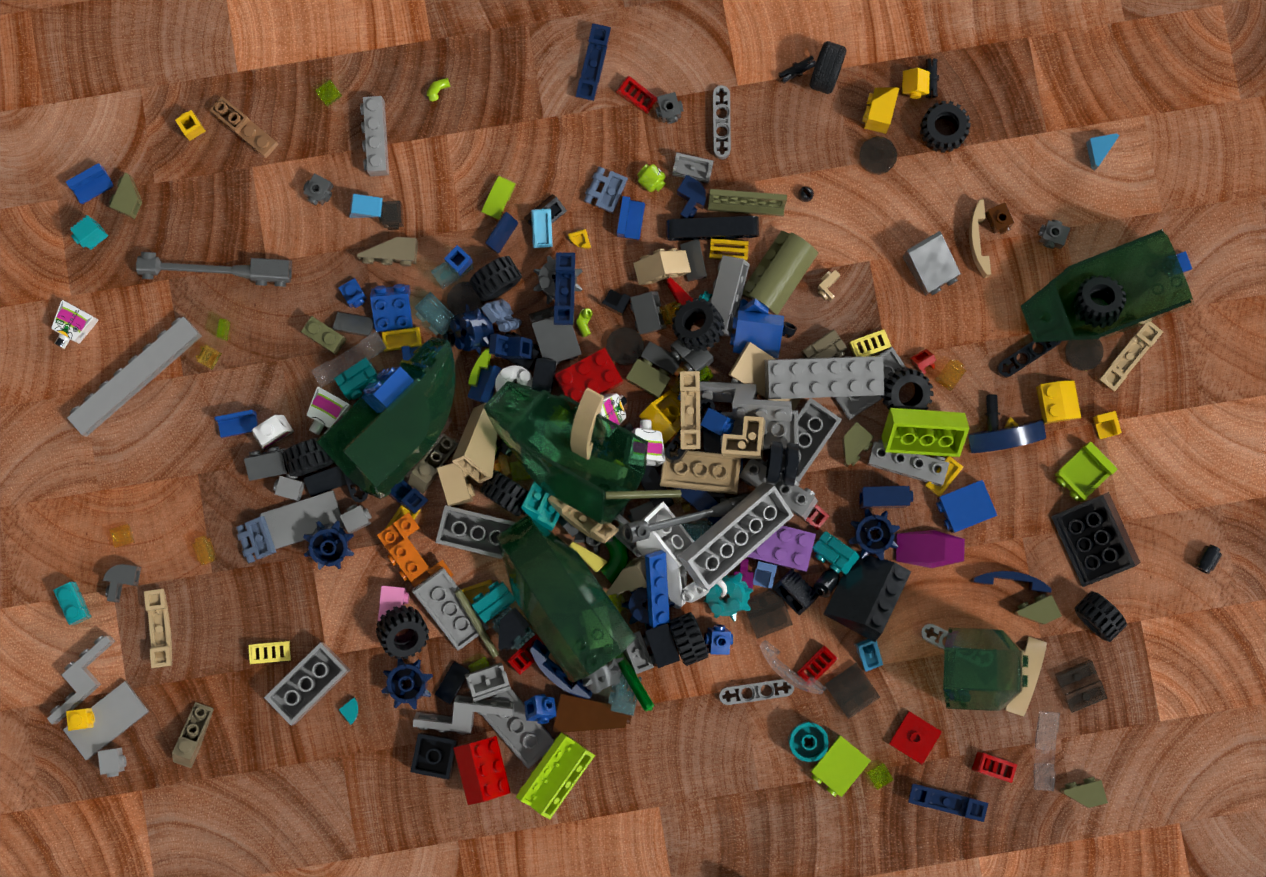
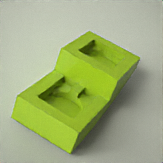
(498, 197)
(482, 363)

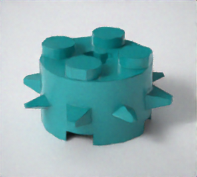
(738, 593)

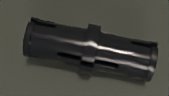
(797, 69)
(933, 77)

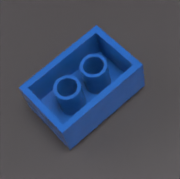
(387, 388)

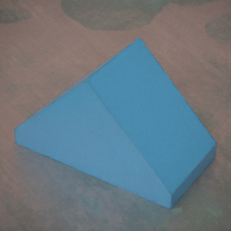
(1099, 147)
(365, 206)
(869, 654)

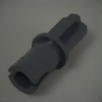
(992, 412)

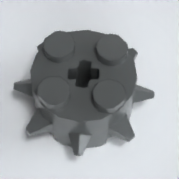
(547, 282)
(604, 677)

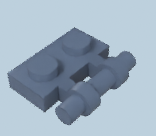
(611, 192)
(501, 313)
(260, 539)

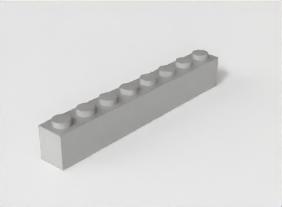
(134, 376)

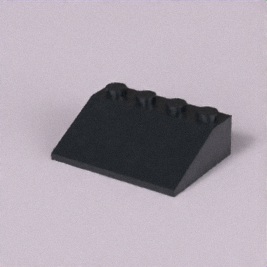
(1095, 539)
(867, 595)

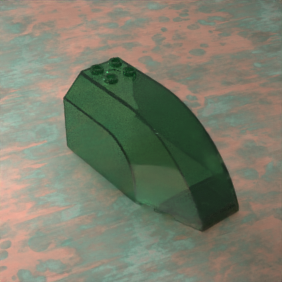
(1148, 276)
(539, 436)
(385, 446)
(562, 599)
(982, 669)

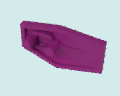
(929, 548)

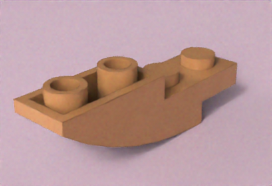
(244, 127)

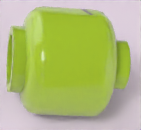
(651, 178)

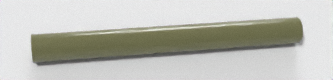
(642, 494)
(476, 623)

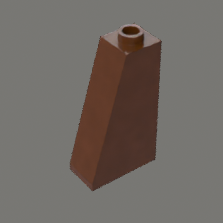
(585, 715)

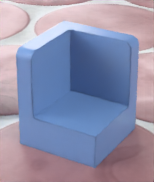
(764, 574)

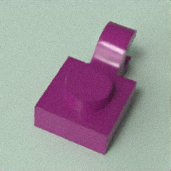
(746, 576)

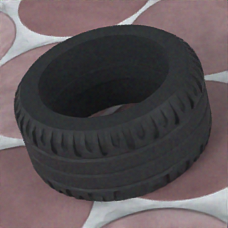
(827, 67)

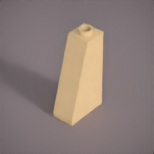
(477, 446)

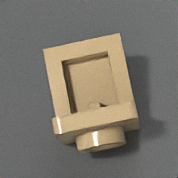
(828, 279)

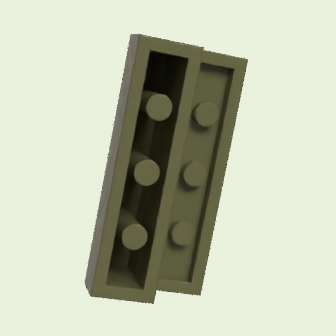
(780, 271)

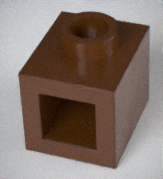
(999, 218)

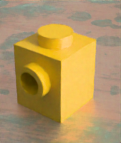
(915, 83)
(190, 125)
(80, 719)

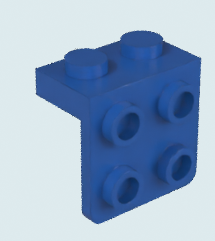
(391, 307)

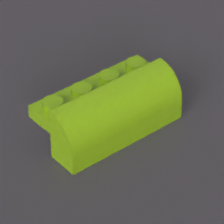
(555, 775)

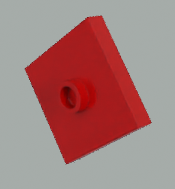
(915, 737)

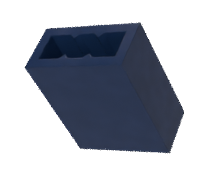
(885, 497)

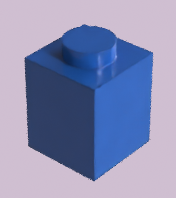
(458, 260)
(717, 422)

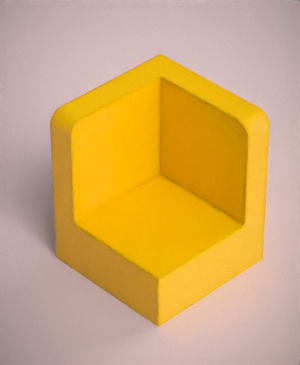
(1107, 425)

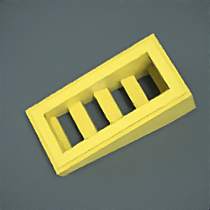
(855, 350)
(589, 557)
(252, 652)

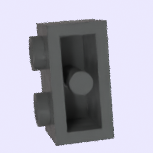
(647, 313)
(265, 464)

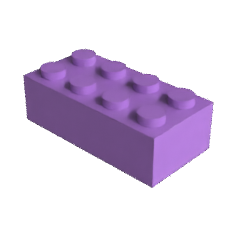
(786, 548)

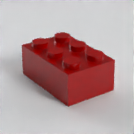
(592, 372)
(482, 770)

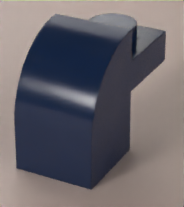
(695, 195)
(510, 347)

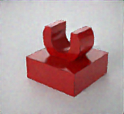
(923, 359)

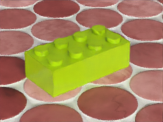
(925, 432)

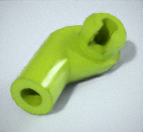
(435, 87)
(583, 320)

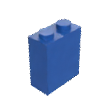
(759, 329)
(966, 507)

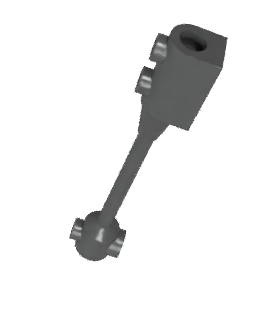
(260, 270)
(641, 530)

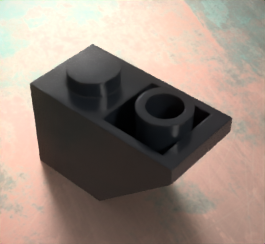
(511, 627)

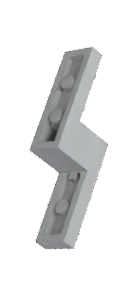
(745, 401)
(80, 678)
(463, 715)

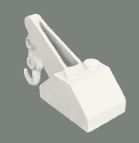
(673, 542)

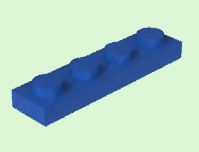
(657, 588)

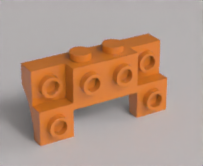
(405, 554)

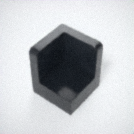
(616, 302)

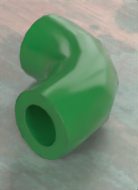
(617, 561)

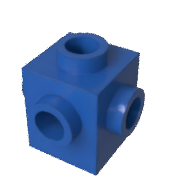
(718, 640)
(540, 708)

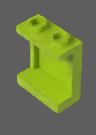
(1085, 472)
(840, 766)

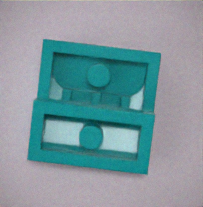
(539, 508)

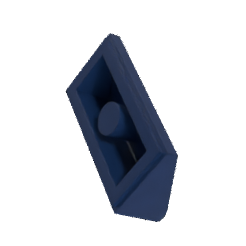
(501, 232)

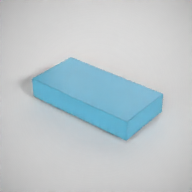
(541, 228)

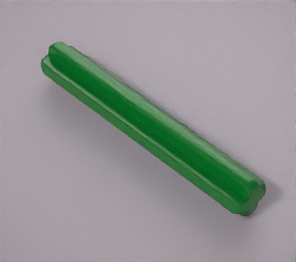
(635, 684)

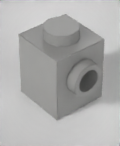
(289, 487)
(356, 518)
(111, 761)

